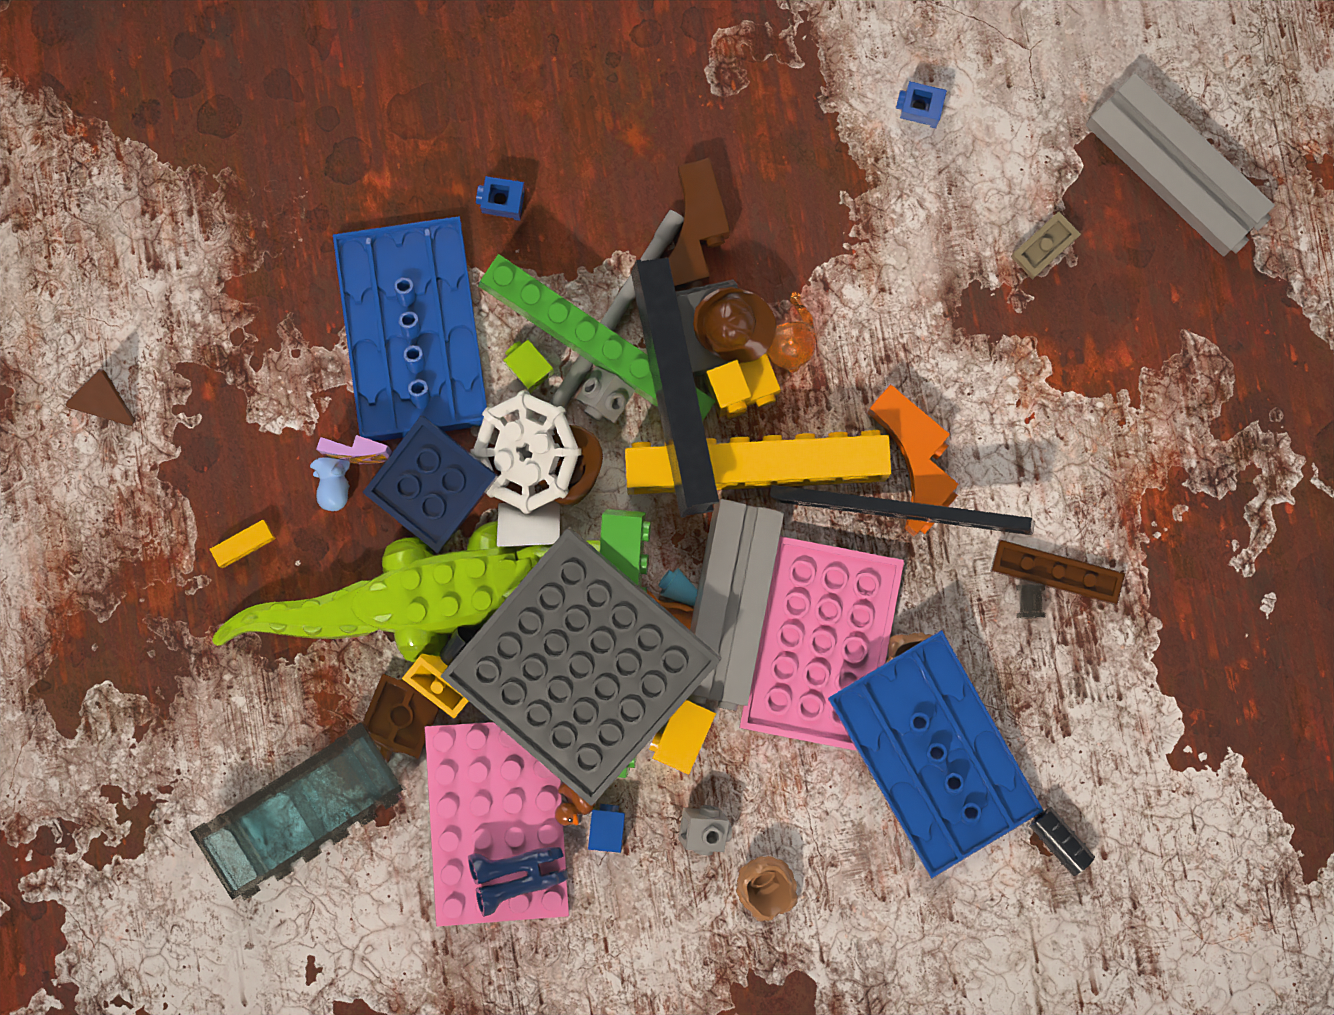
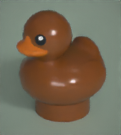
(567, 812)

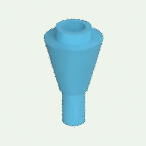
(678, 587)

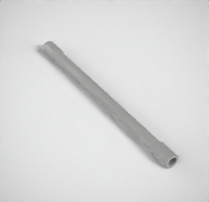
(662, 238)

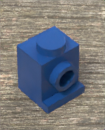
(929, 96)
(511, 190)

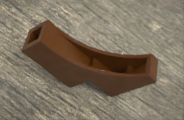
(702, 225)

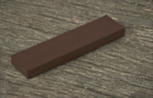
(1057, 572)

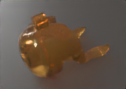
(794, 341)

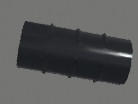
(1062, 841)

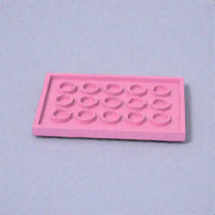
(819, 633)
(494, 803)

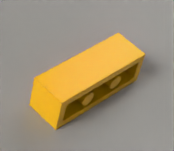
(242, 544)

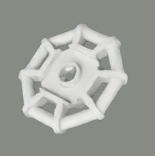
(545, 451)

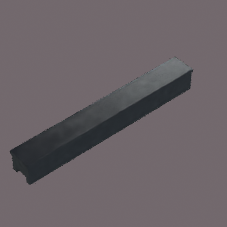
(674, 387)

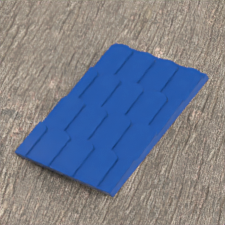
(410, 327)
(935, 754)

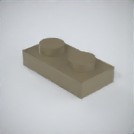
(1045, 245)

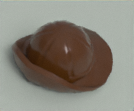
(734, 324)
(586, 467)

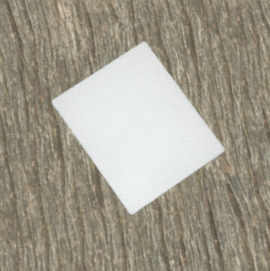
(522, 529)

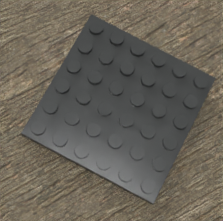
(580, 666)

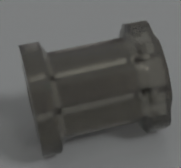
(1030, 601)

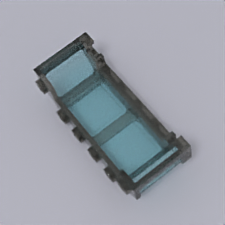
(299, 813)

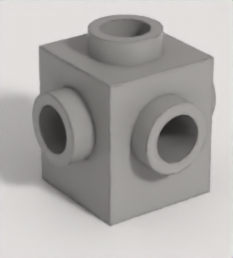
(604, 395)
(704, 830)

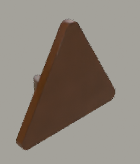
(101, 399)

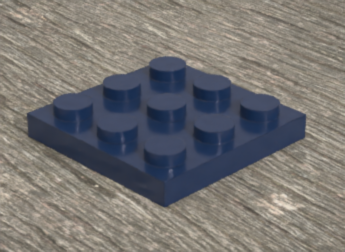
(430, 484)

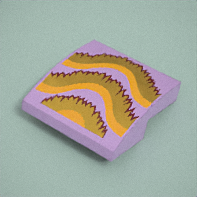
(362, 452)

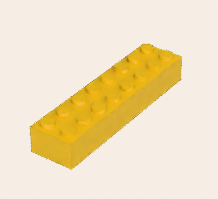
(770, 462)

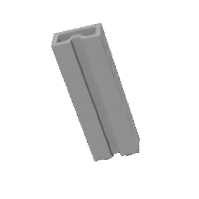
(1180, 165)
(734, 597)

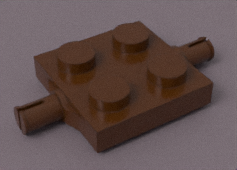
(399, 717)

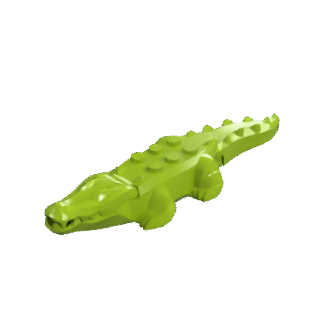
(415, 597)

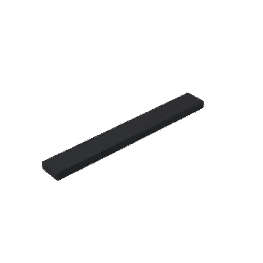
(903, 510)

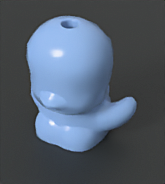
(333, 486)

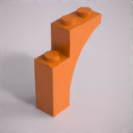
(918, 440)

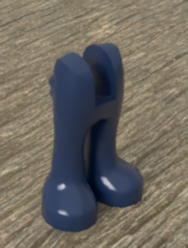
(485, 870)

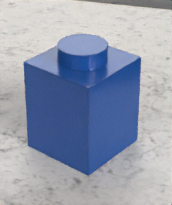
(606, 829)

